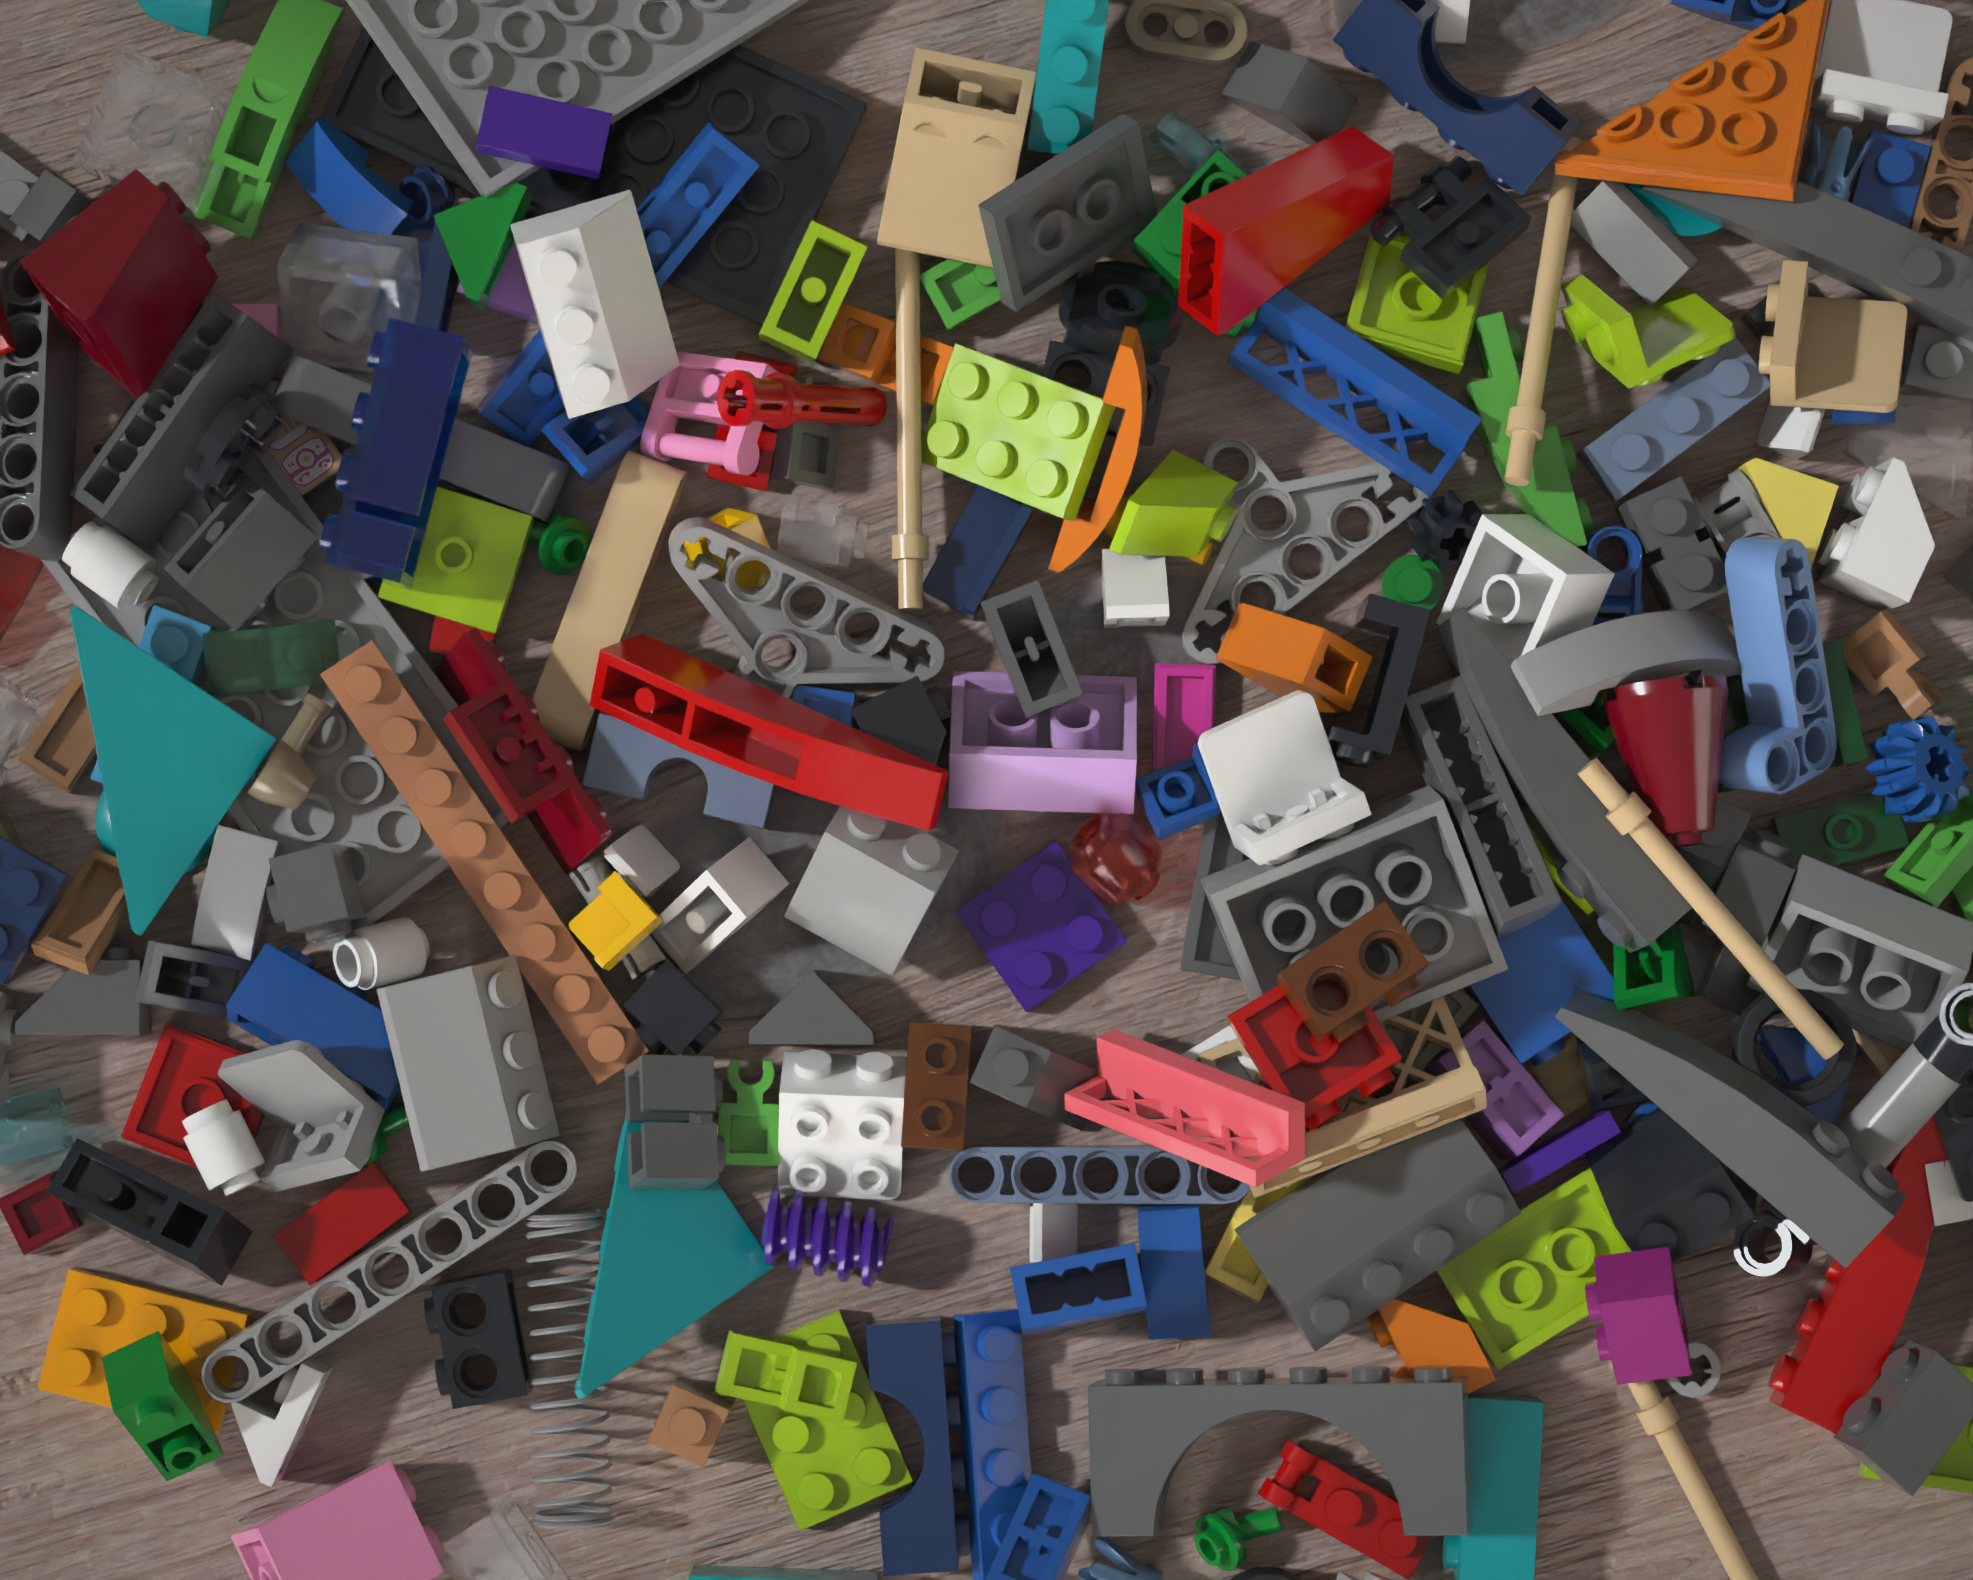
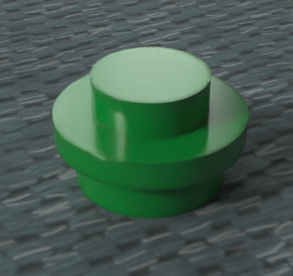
(1413, 582)

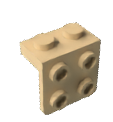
(1831, 348)

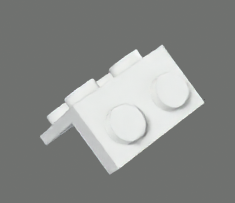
(1883, 64)
(1279, 780)
(841, 1124)

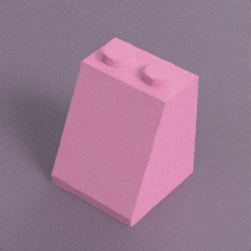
(346, 1533)

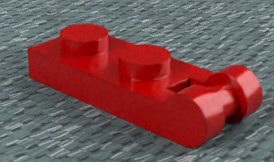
(1345, 1509)

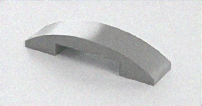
(1624, 652)

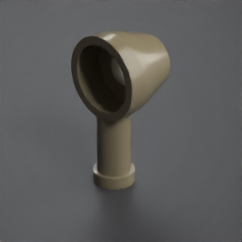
(285, 775)

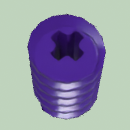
(825, 1238)

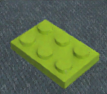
(1015, 432)
(1534, 1270)
(828, 1463)

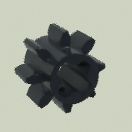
(1444, 529)

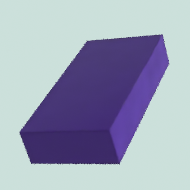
(543, 132)
(1558, 1150)

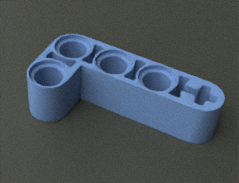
(1781, 669)

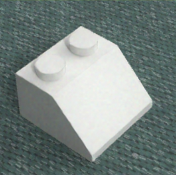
(1525, 584)

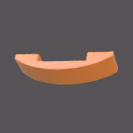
(1125, 390)

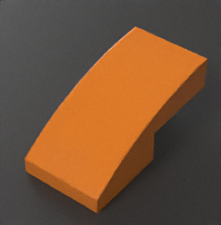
(867, 349)

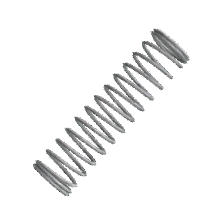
(577, 1510)

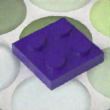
(1040, 926)

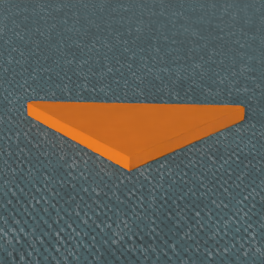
(1723, 124)

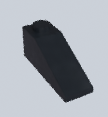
(150, 1211)

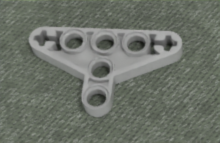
(1310, 520)
(765, 614)

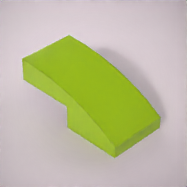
(785, 1376)

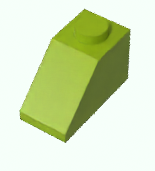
(1176, 510)

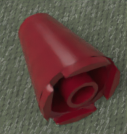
(1672, 749)

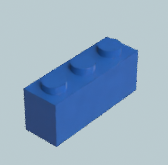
(290, 1001)

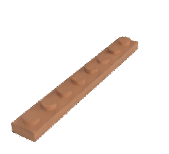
(484, 861)

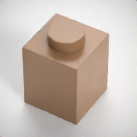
(690, 1422)

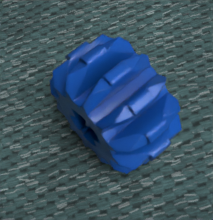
(1919, 769)

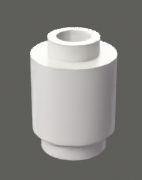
(111, 565)
(381, 954)
(223, 1148)

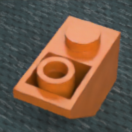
(1293, 657)
(1430, 1338)

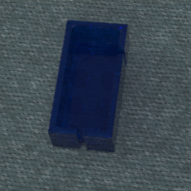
(398, 453)

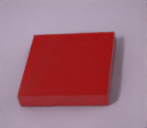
(179, 1084)

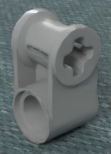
(1741, 520)

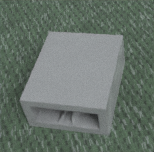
(870, 886)

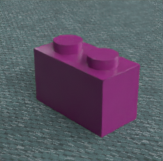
(1640, 1316)

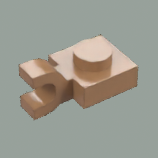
(1884, 657)

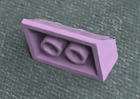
(1053, 761)

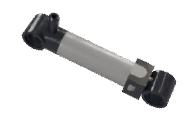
(1879, 1124)

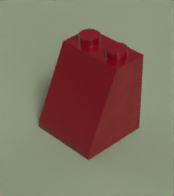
(126, 278)

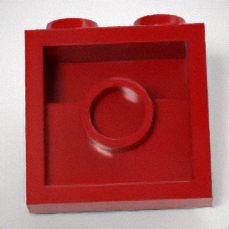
(1308, 1070)

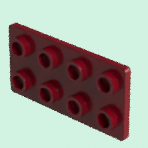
(515, 754)

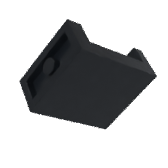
(1405, 629)

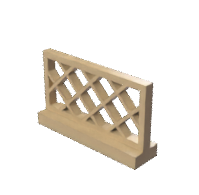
(1391, 1117)

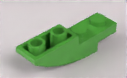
(266, 112)
(1550, 489)

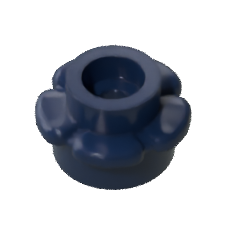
(429, 193)

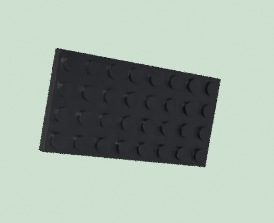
(771, 111)

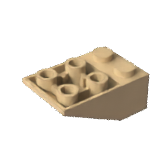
(952, 152)

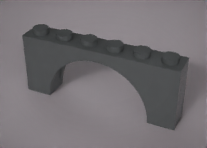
(1407, 1423)

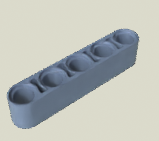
(1069, 1184)

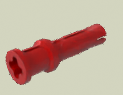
(783, 401)

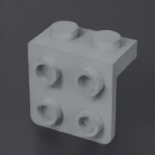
(320, 1112)

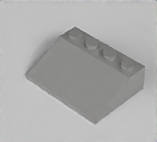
(1396, 856)

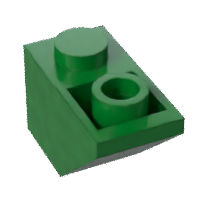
(1161, 239)
(160, 1406)

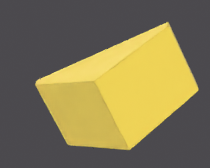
(1793, 501)

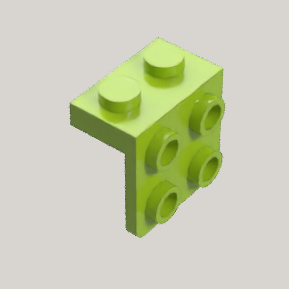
(1648, 340)

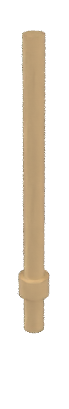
(1527, 419)
(909, 546)
(1630, 816)
(1660, 1418)

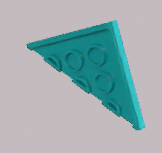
(164, 760)
(660, 1269)

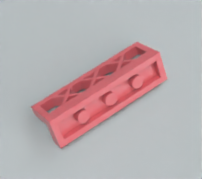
(1194, 1103)

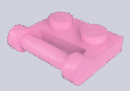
(692, 394)

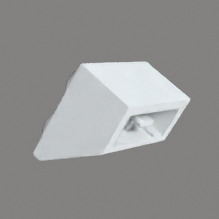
(1881, 543)

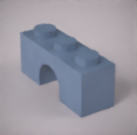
(1673, 420)
(628, 758)

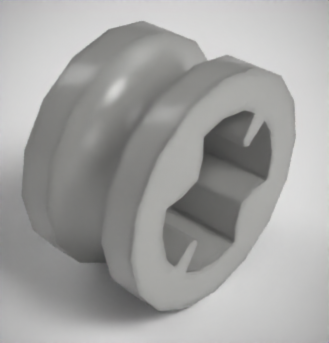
(1711, 1379)

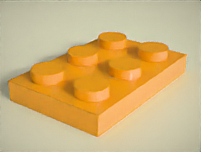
(108, 1313)

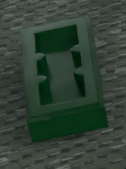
(1842, 830)

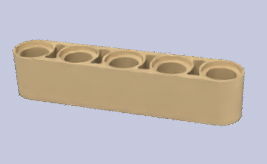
(606, 593)

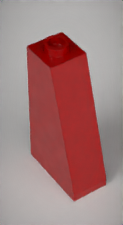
(1276, 224)

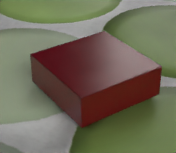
(37, 1216)

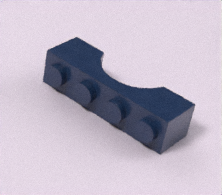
(1507, 134)
(921, 1524)

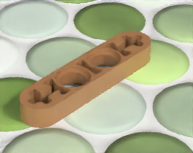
(1945, 171)

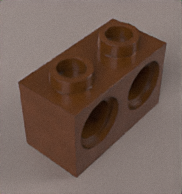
(1344, 962)
(936, 1085)

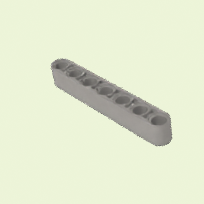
(371, 1294)

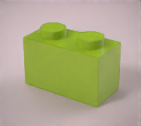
(812, 292)

